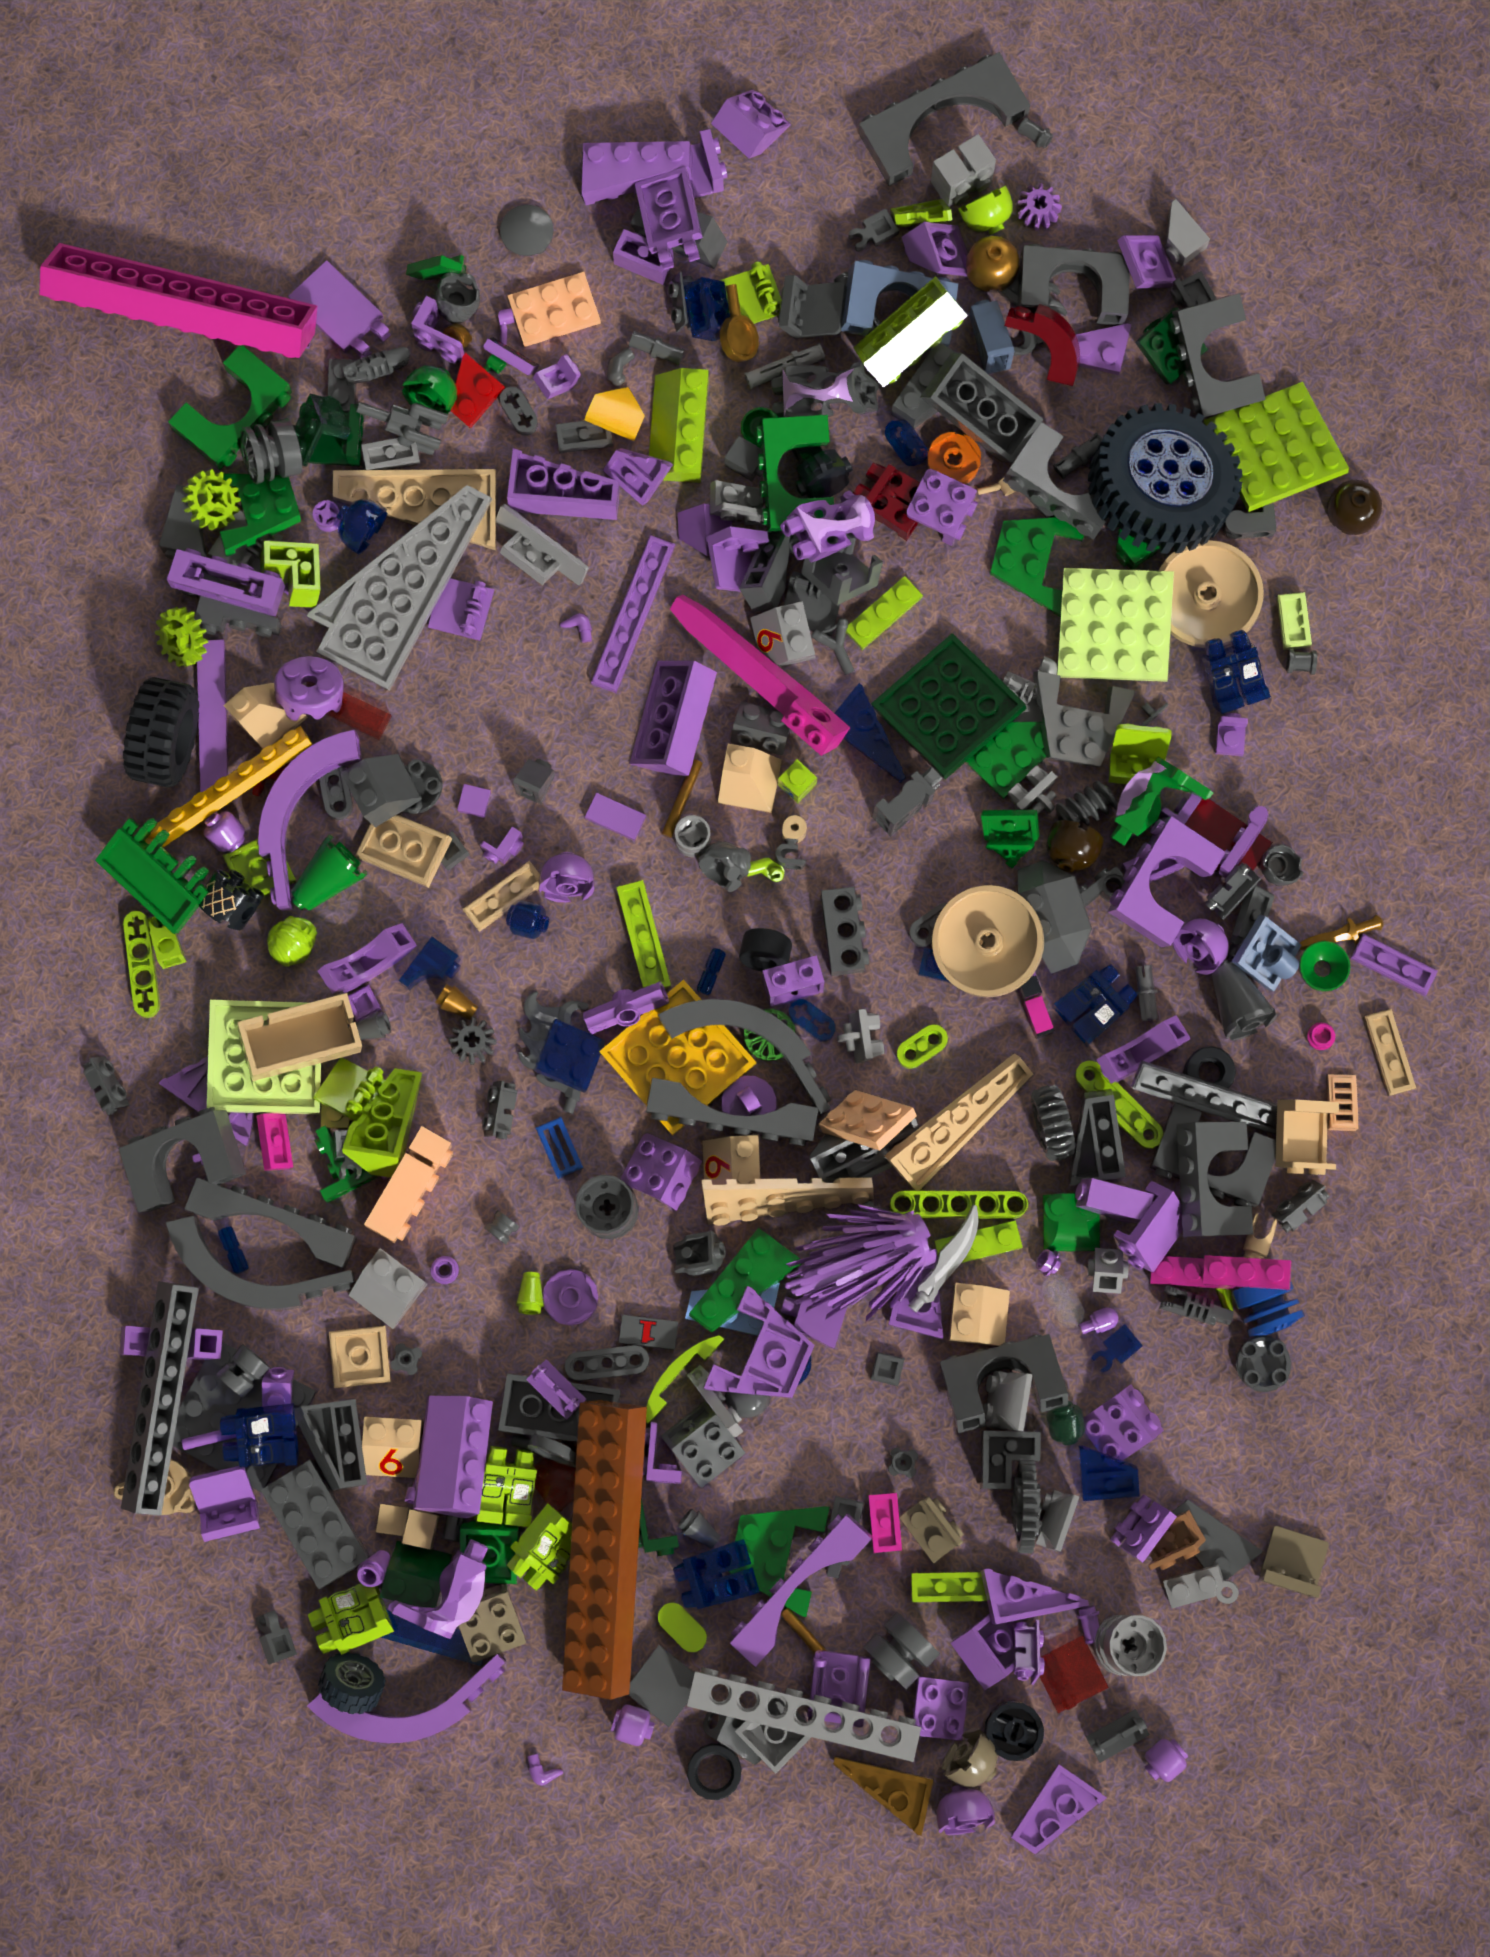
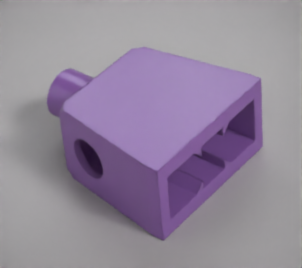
(814, 1322)

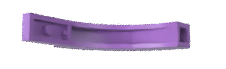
(285, 793)
(391, 1729)

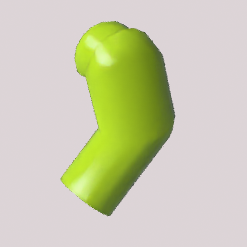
(768, 868)

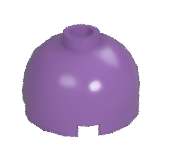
(566, 876)
(1203, 944)
(964, 1810)

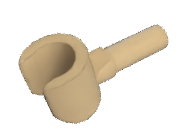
(997, 486)

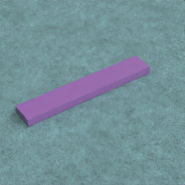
(633, 614)
(212, 714)

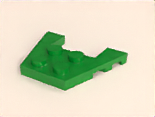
(266, 508)
(1024, 555)
(769, 1543)

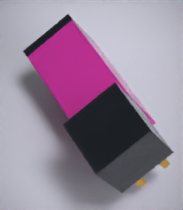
(1036, 1008)

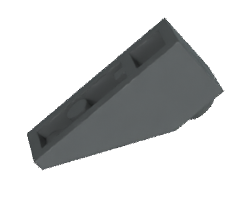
(767, 573)

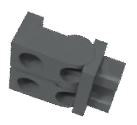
(902, 808)

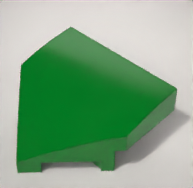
(436, 267)
(1010, 832)

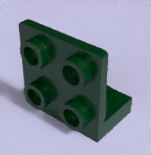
(339, 451)

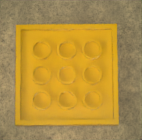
(699, 1059)

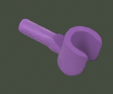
(505, 317)

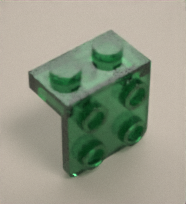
(318, 417)

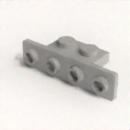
(536, 551)

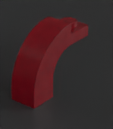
(1057, 335)

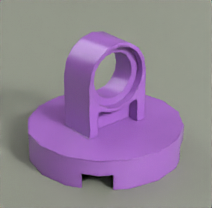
(749, 1097)

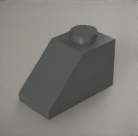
(534, 780)

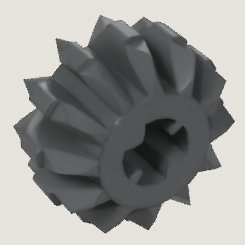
(464, 1047)

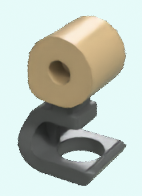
(793, 832)

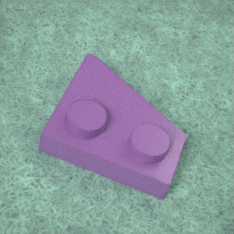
(637, 473)

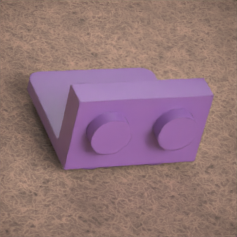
(707, 170)
(427, 338)
(942, 505)
(661, 1170)
(1122, 1424)
(225, 1503)

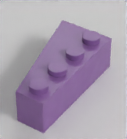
(617, 166)
(559, 490)

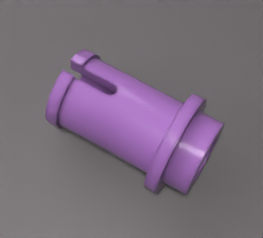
(1089, 1622)

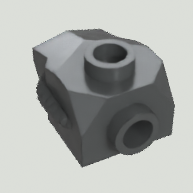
(699, 1254)

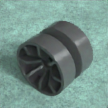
(895, 1656)

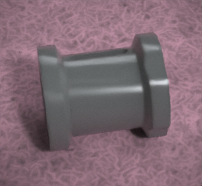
(1301, 661)

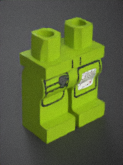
(507, 1488)
(543, 1547)
(352, 1619)

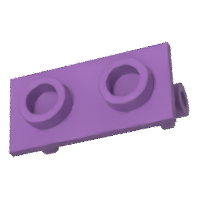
(556, 1389)
(1028, 1663)

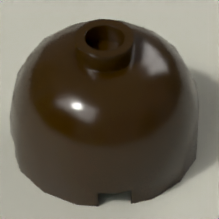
(1354, 507)
(1072, 846)

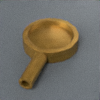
(738, 333)

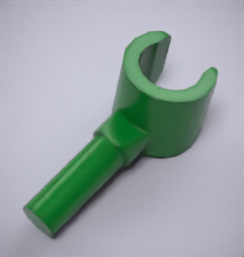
(495, 364)

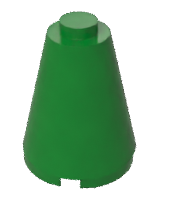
(326, 875)

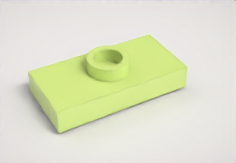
(1294, 621)

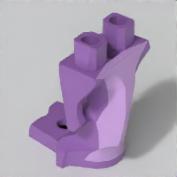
(851, 516)
(461, 1593)

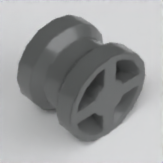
(501, 1227)

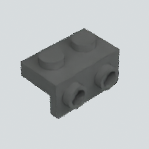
(1192, 291)
(760, 728)

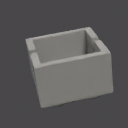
(958, 178)

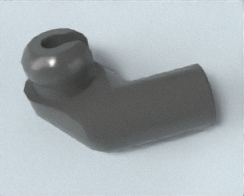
(616, 364)

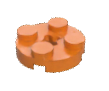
(956, 445)

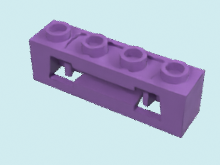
(185, 566)

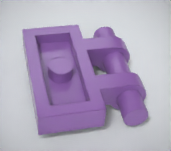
(1147, 1532)

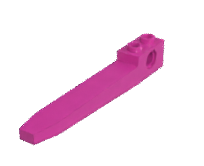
(800, 708)

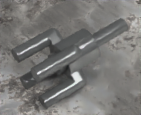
(408, 423)

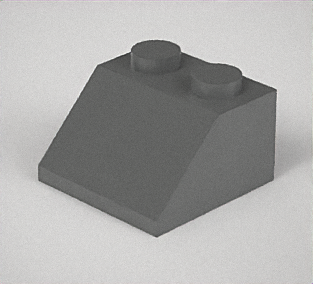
(381, 787)

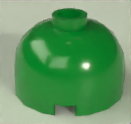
(430, 386)

